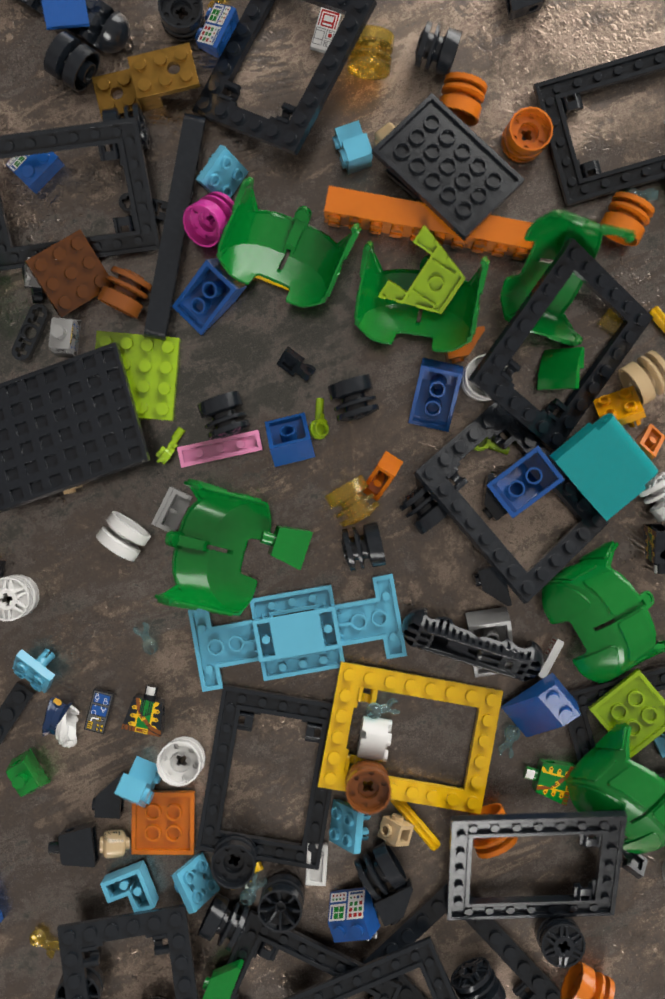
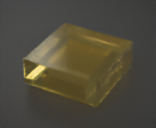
(610, 321)

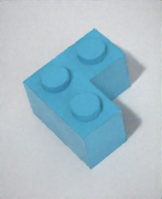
(353, 147)
(139, 783)
(131, 882)

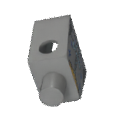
(64, 336)

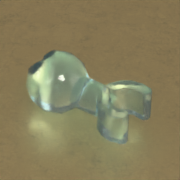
(649, 194)
(148, 642)
(377, 709)
(511, 736)
(249, 894)

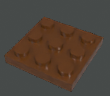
(69, 273)

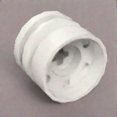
(656, 493)
(24, 597)
(174, 771)

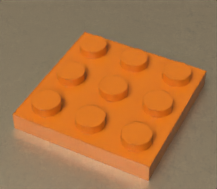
(164, 824)

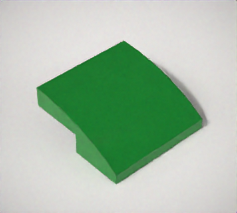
(560, 368)

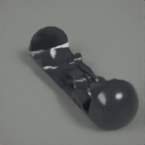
(107, 29)
(447, 640)

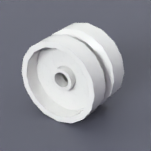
(123, 536)

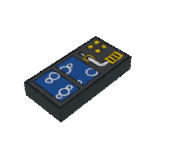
(99, 710)

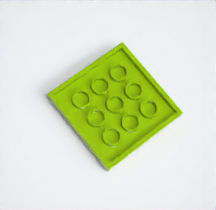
(150, 370)

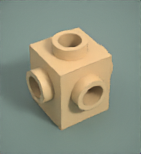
(395, 830)

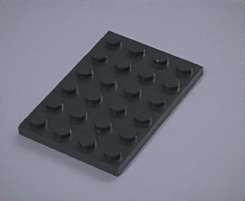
(447, 166)

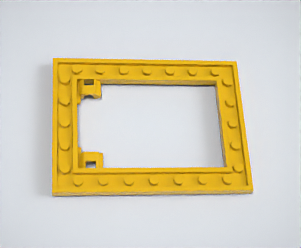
(349, 691)

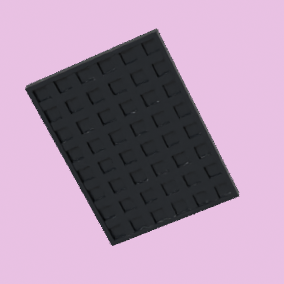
(67, 427)

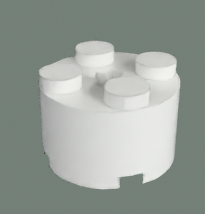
(374, 739)

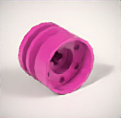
(207, 218)

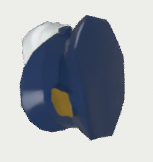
(61, 722)

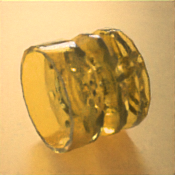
(372, 54)
(352, 501)

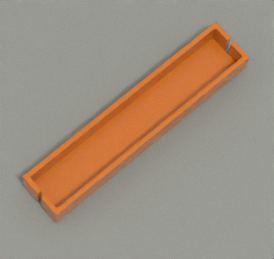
(407, 217)

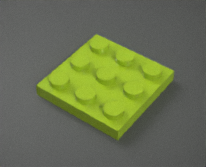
(636, 704)

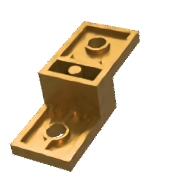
(148, 79)

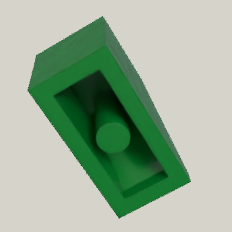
(222, 981)

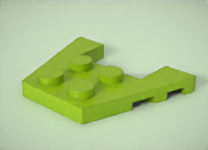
(435, 282)

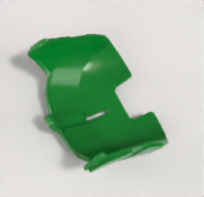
(549, 236)
(258, 240)
(385, 318)
(206, 576)
(595, 594)
(612, 782)

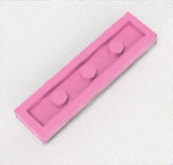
(219, 448)

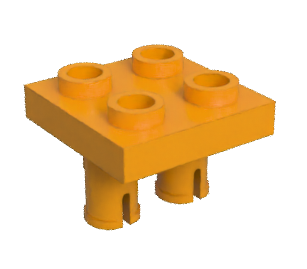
(623, 405)

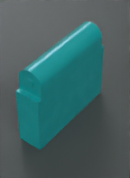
(605, 465)

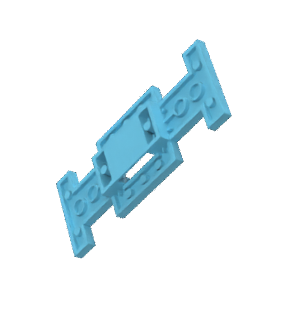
(300, 640)

